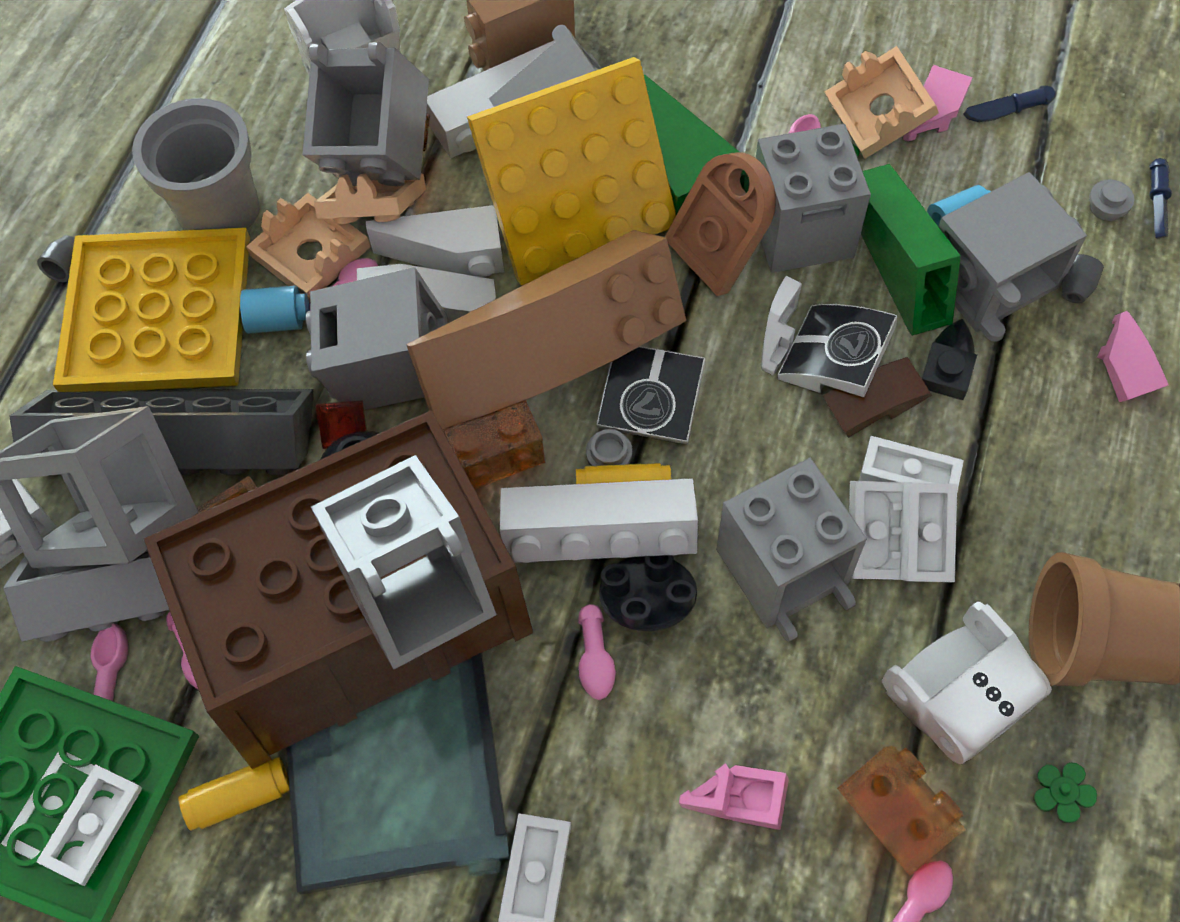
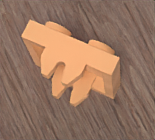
(874, 78)
(369, 198)
(293, 226)

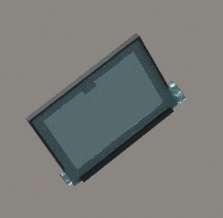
(401, 788)

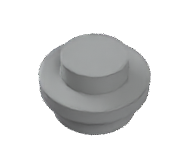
(1110, 199)
(608, 448)

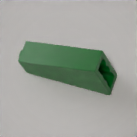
(684, 143)
(910, 252)

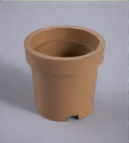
(1103, 624)

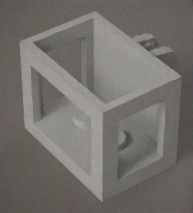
(117, 478)

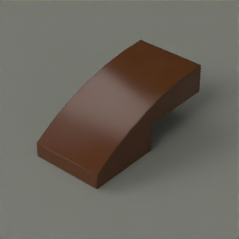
(891, 392)

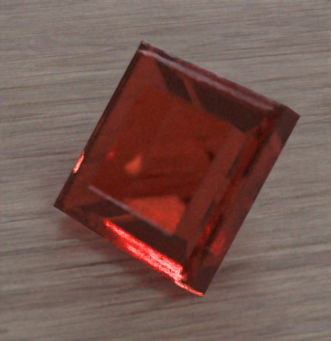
(339, 419)

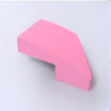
(948, 93)
(1131, 360)
(741, 796)

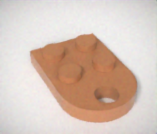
(721, 221)

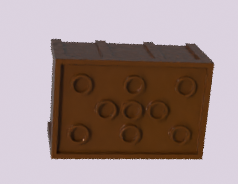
(273, 617)

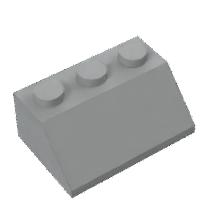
(69, 598)

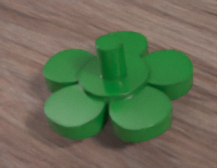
(1064, 791)

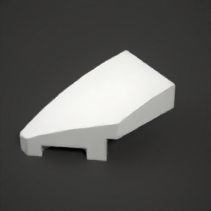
(778, 335)

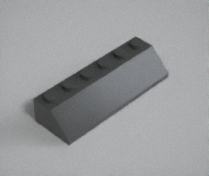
(200, 426)

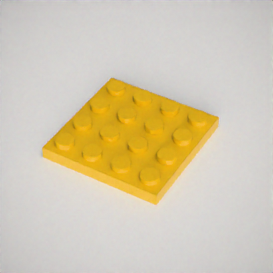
(574, 167)
(153, 311)

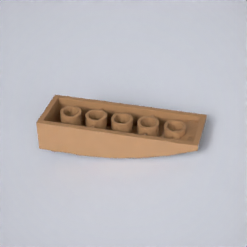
(550, 329)

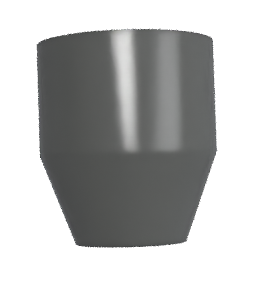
(56, 259)
(1082, 278)

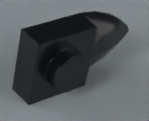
(951, 361)

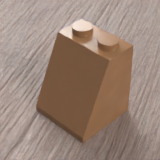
(513, 27)

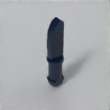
(1010, 104)
(1160, 193)

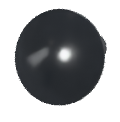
(647, 592)

